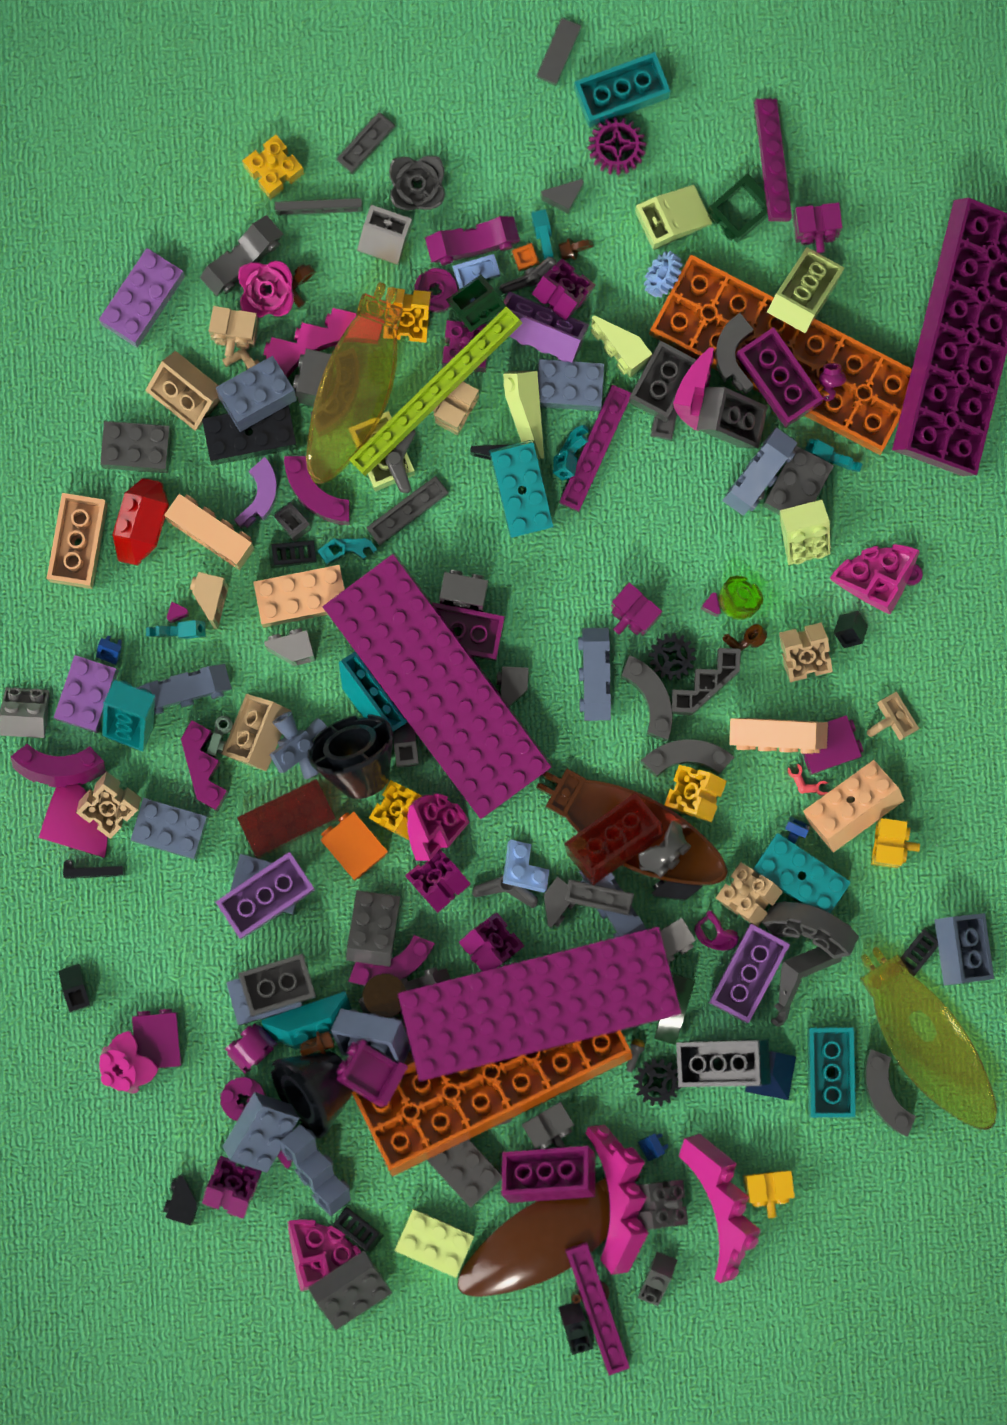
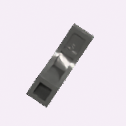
(731, 336)

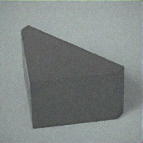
(563, 196)
(292, 522)

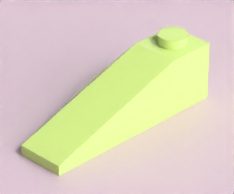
(524, 403)

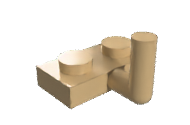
(895, 716)

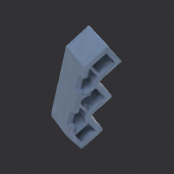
(760, 472)
(595, 674)
(189, 687)
(621, 923)
(315, 1170)

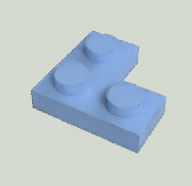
(470, 270)
(519, 872)

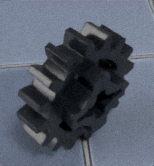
(681, 662)
(670, 1074)

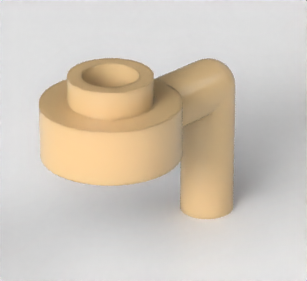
(240, 354)

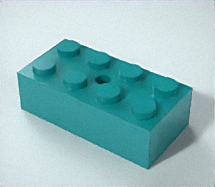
(639, 78)
(516, 467)
(128, 715)
(784, 861)
(834, 1094)

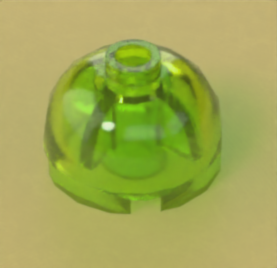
(740, 598)

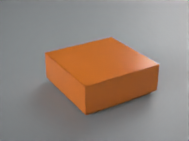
(525, 257)

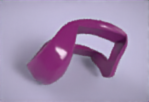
(724, 940)

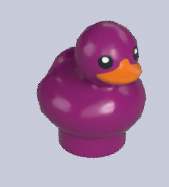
(830, 378)

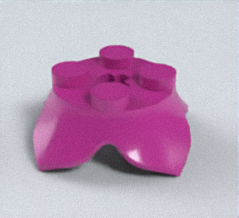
(253, 280)
(122, 1065)

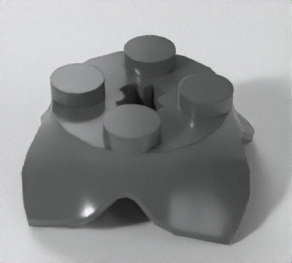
(426, 170)
(665, 856)

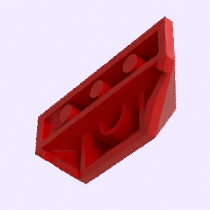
(140, 521)

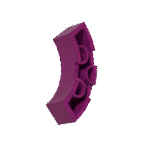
(457, 244)
(311, 496)
(58, 770)
(401, 965)

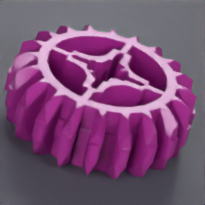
(625, 146)

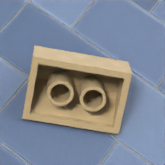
(184, 390)
(211, 595)
(254, 733)

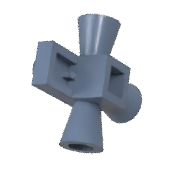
(295, 744)

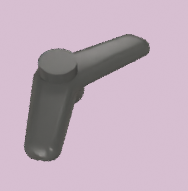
(531, 277)
(395, 463)
(497, 886)

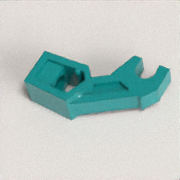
(542, 231)
(827, 453)
(565, 462)
(347, 545)
(183, 630)

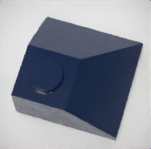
(781, 1077)

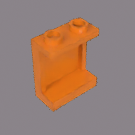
(353, 845)

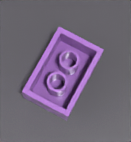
(85, 694)

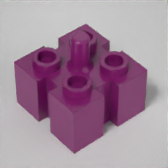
(818, 224)
(563, 289)
(459, 337)
(634, 610)
(438, 881)
(491, 943)
(231, 1187)

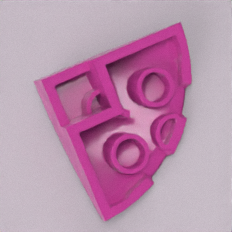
(692, 389)
(878, 575)
(433, 825)
(69, 829)
(317, 1250)

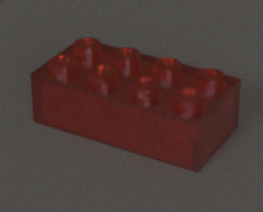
(286, 819)
(614, 838)

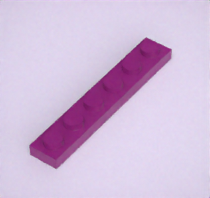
(772, 160)
(595, 448)
(597, 1308)

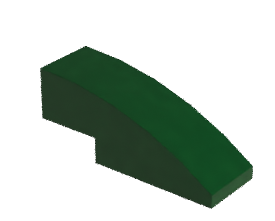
(669, 1029)

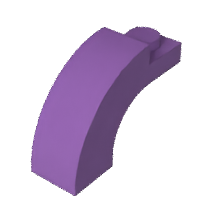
(265, 497)

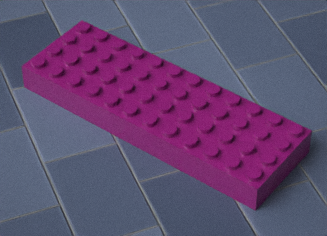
(959, 345)
(437, 686)
(539, 1004)

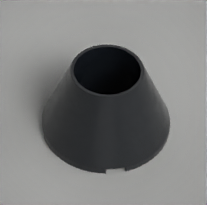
(354, 755)
(312, 1089)

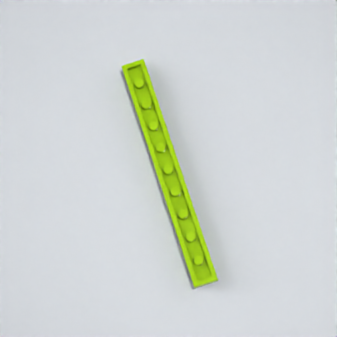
(435, 391)

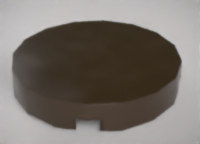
(382, 995)

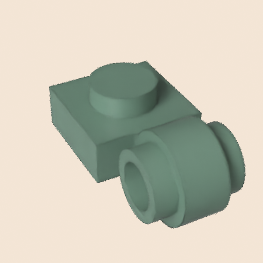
(216, 744)

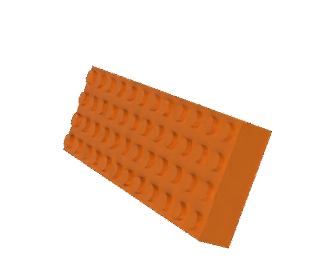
(875, 384)
(452, 1108)

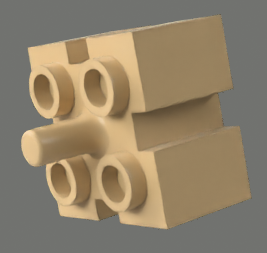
(233, 327)
(456, 408)
(805, 652)
(108, 805)
(749, 894)

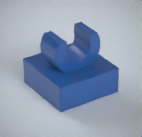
(108, 650)
(796, 828)
(651, 1146)

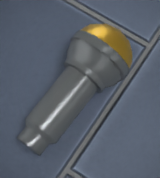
(637, 1047)

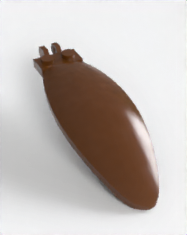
(587, 800)
(534, 1243)

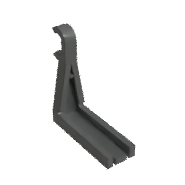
(792, 972)

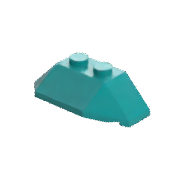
(367, 692)
(304, 1021)

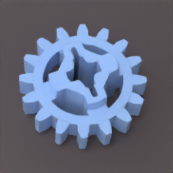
(663, 274)

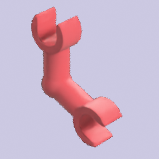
(806, 788)

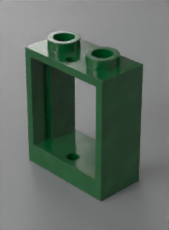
(755, 192)
(485, 300)

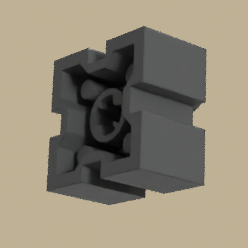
(549, 1127)
(663, 1205)

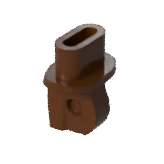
(570, 249)
(320, 1044)

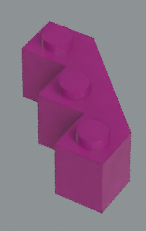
(202, 766)

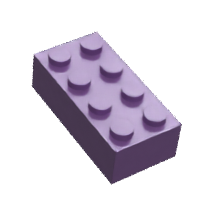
(142, 297)
(546, 329)
(265, 895)
(749, 973)

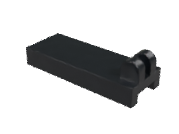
(70, 872)

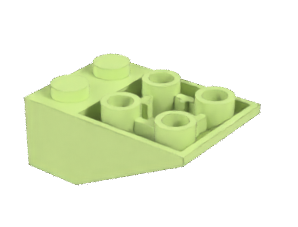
(672, 216)
(624, 346)
(805, 532)

